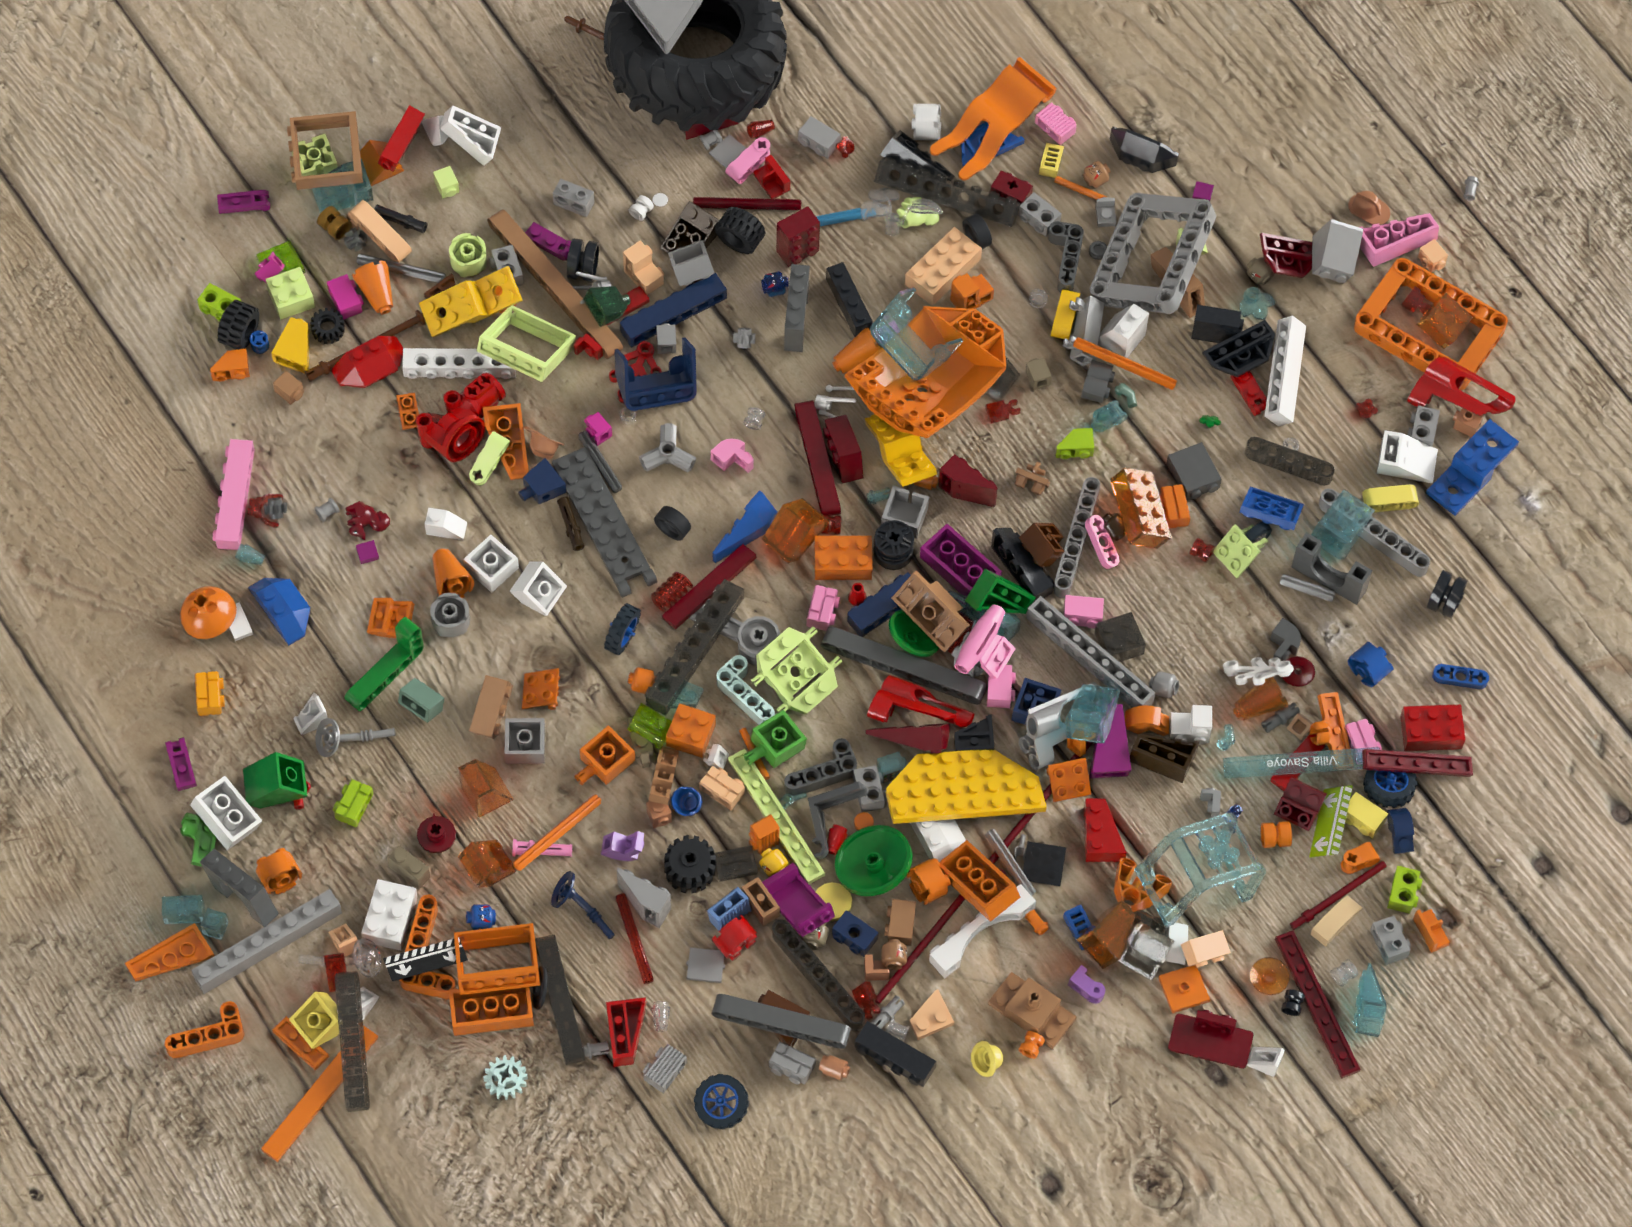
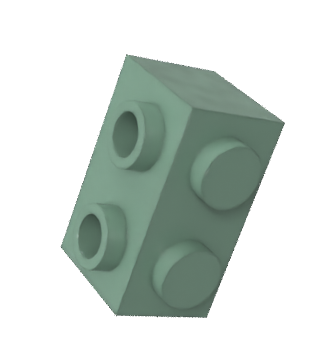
(421, 700)

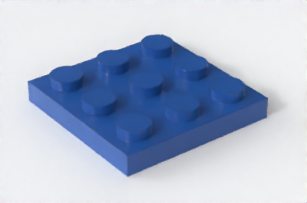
(1271, 508)

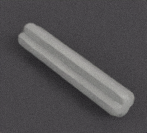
(1307, 587)

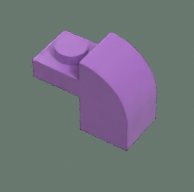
(622, 847)

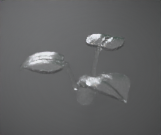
(892, 226)

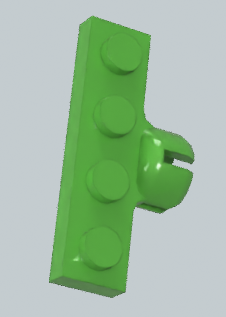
(203, 837)

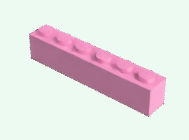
(234, 494)

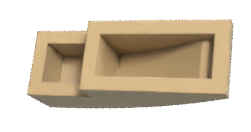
(1335, 920)

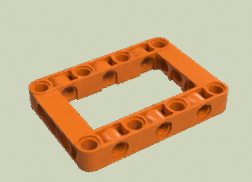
(1408, 347)

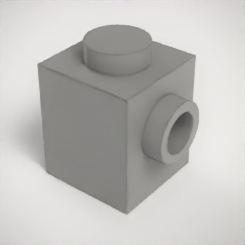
(666, 339)

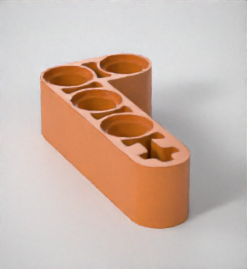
(204, 1033)

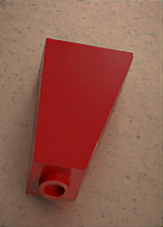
(401, 138)

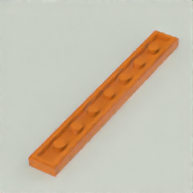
(310, 1104)

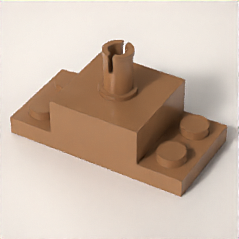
(932, 610)
(1032, 1008)

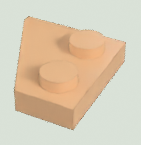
(931, 1017)

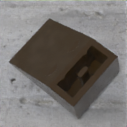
(691, 227)

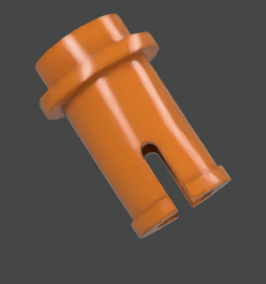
(1036, 922)

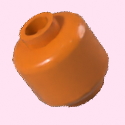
(641, 679)

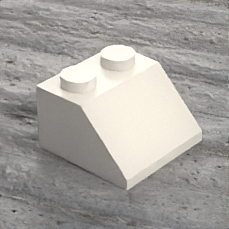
(538, 587)

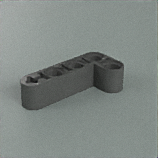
(1070, 244)
(818, 771)

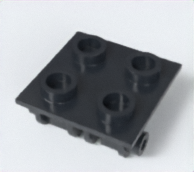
(1044, 863)

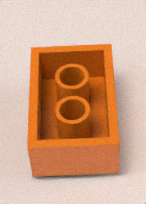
(843, 557)

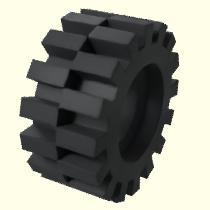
(327, 316)

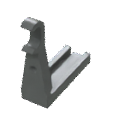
(826, 800)

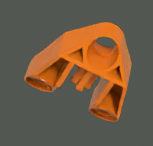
(1135, 892)

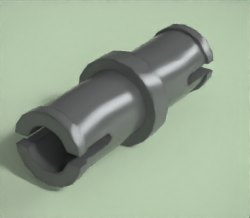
(1280, 717)

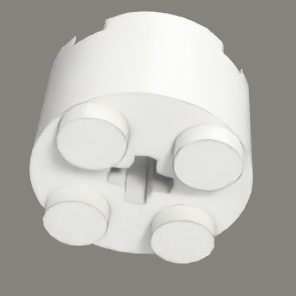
(926, 121)

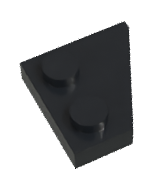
(976, 736)

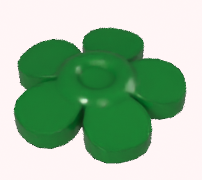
(1210, 421)

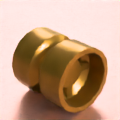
(333, 222)

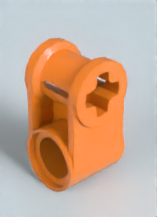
(1359, 858)

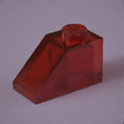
(334, 964)

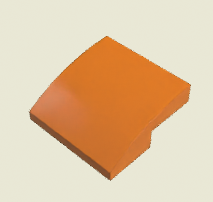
(386, 615)

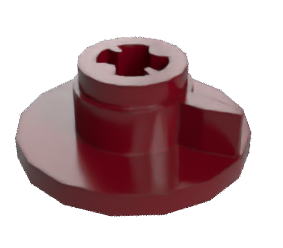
(436, 834)

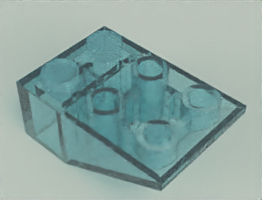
(344, 195)
(1342, 524)
(1092, 713)
(1370, 1005)

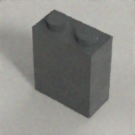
(1194, 471)

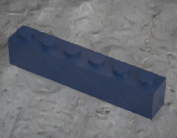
(673, 309)

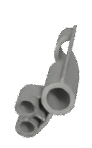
(1045, 730)

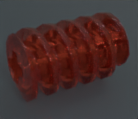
(670, 590)

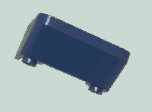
(660, 388)

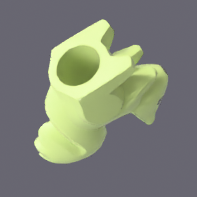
(915, 219)

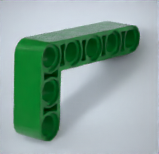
(395, 661)

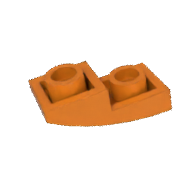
(408, 410)

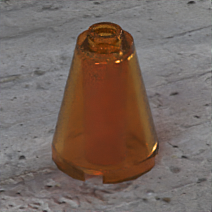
(1260, 700)

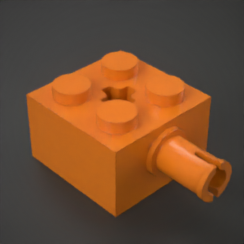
(617, 759)

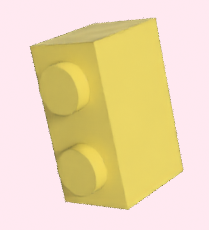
(1365, 815)

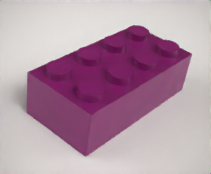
(955, 559)

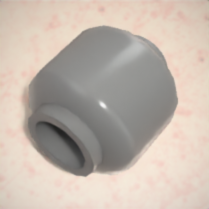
(1164, 684)

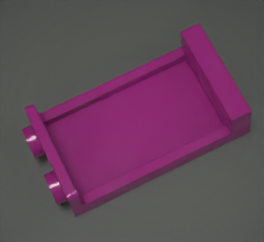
(798, 900)

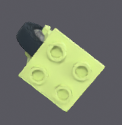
(1242, 546)

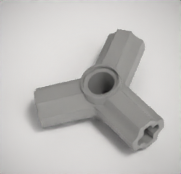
(677, 457)

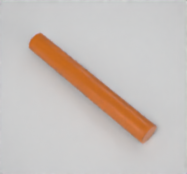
(1078, 188)
(750, 745)

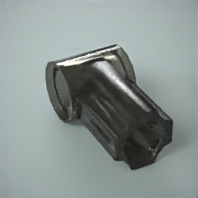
(1154, 922)

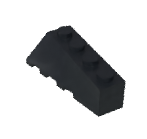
(1020, 563)

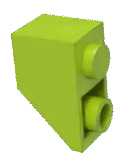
(1076, 444)

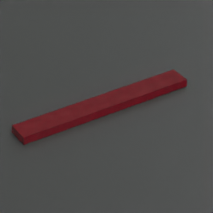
(1317, 1004)

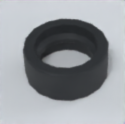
(977, 230)
(672, 523)

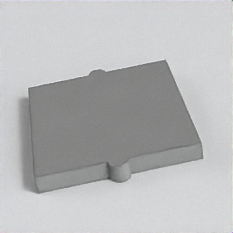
(727, 151)
(705, 965)

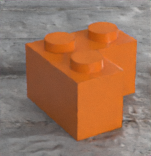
(970, 291)

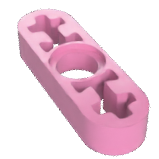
(1111, 553)

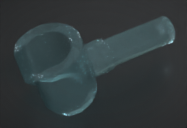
(790, 799)

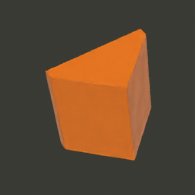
(370, 156)

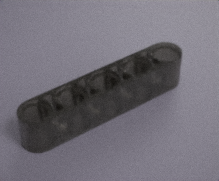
(1294, 468)

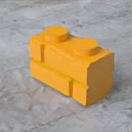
(209, 693)

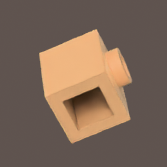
(1432, 256)

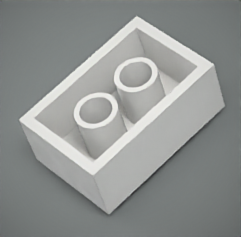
(226, 813)
(389, 914)

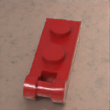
(1250, 392)

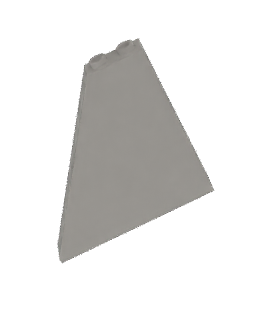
(664, 18)

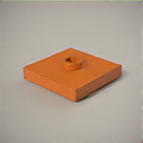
(1184, 988)

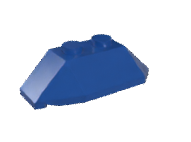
(283, 606)

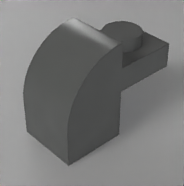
(1287, 637)

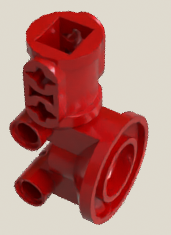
(461, 428)

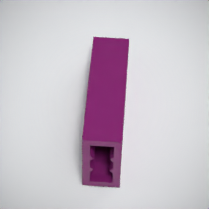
(1113, 756)

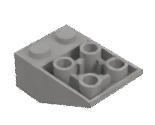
(649, 901)

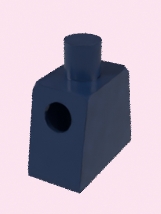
(542, 483)

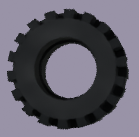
(740, 230)
(238, 324)

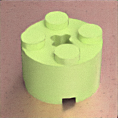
(467, 255)

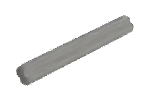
(1009, 861)

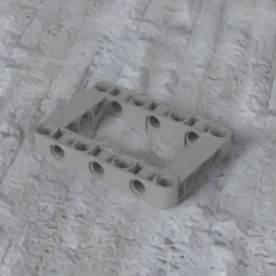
(1167, 297)

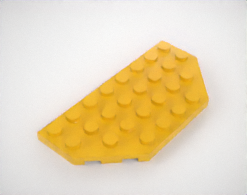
(963, 787)

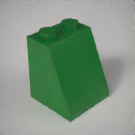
(274, 781)

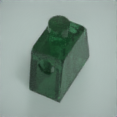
(606, 304)

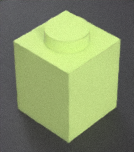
(446, 182)

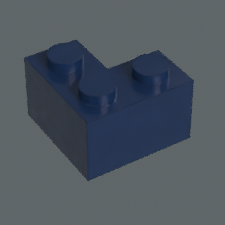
(1030, 696)

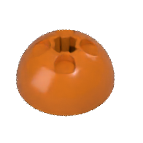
(207, 612)

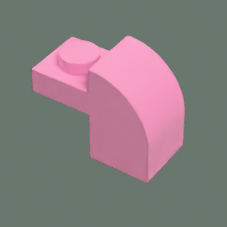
(732, 451)

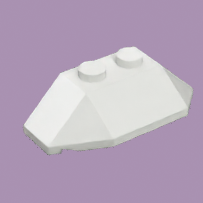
(938, 837)

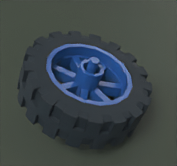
(622, 629)
(1390, 794)
(711, 1084)

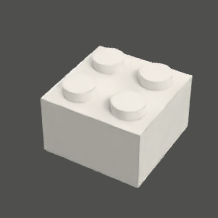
(491, 563)

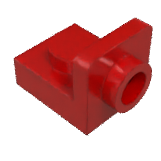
(590, 346)

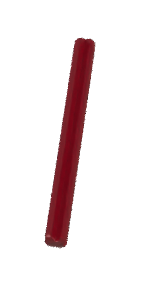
(748, 203)

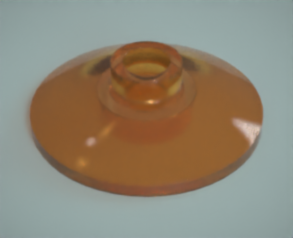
(1269, 967)

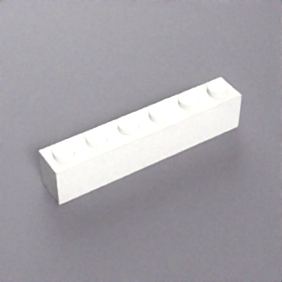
(1285, 371)

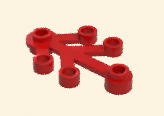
(638, 366)

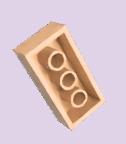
(938, 267)

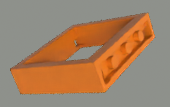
(497, 979)

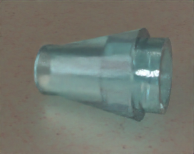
(249, 555)

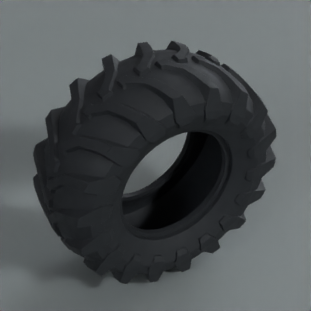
(699, 88)

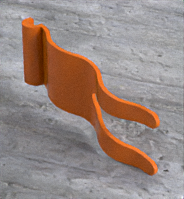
(1004, 108)

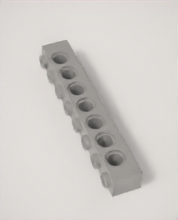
(1089, 653)

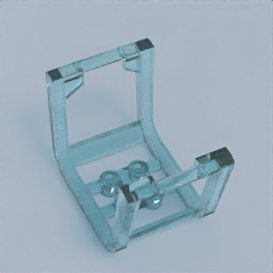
(1216, 853)

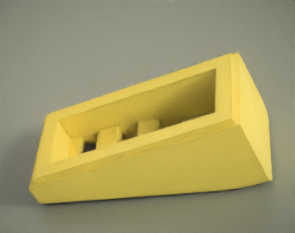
(1048, 170)

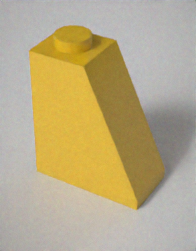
(293, 346)

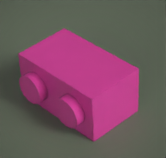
(344, 296)

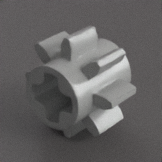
(744, 338)

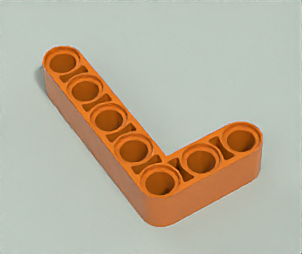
(424, 934)

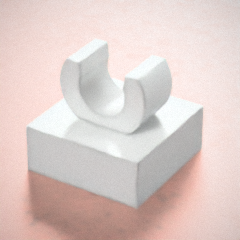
(717, 756)

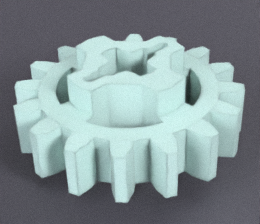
(498, 1073)

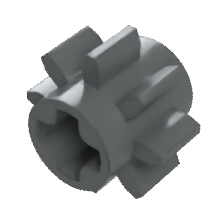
(355, 239)
(275, 508)

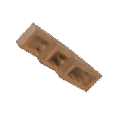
(663, 775)

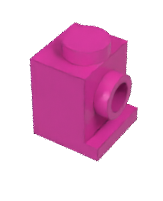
(269, 267)
(598, 428)

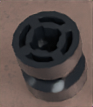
(1292, 1002)

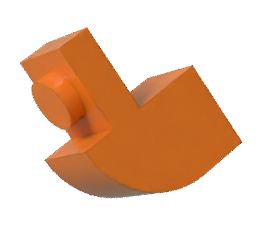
(1145, 718)

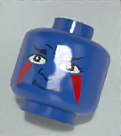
(481, 916)

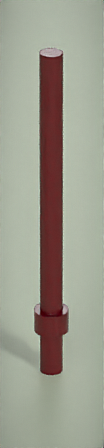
(1308, 915)

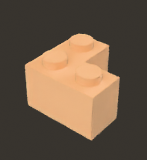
(640, 267)

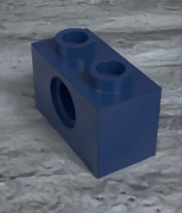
(851, 924)

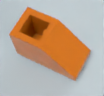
(231, 365)

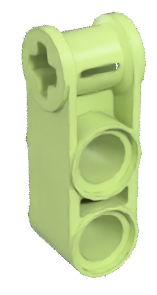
(489, 458)

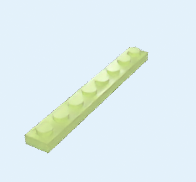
(769, 804)

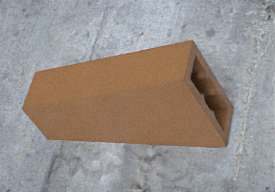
(1194, 292)

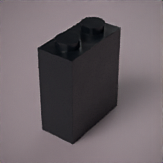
(1216, 324)

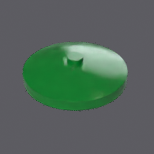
(873, 860)

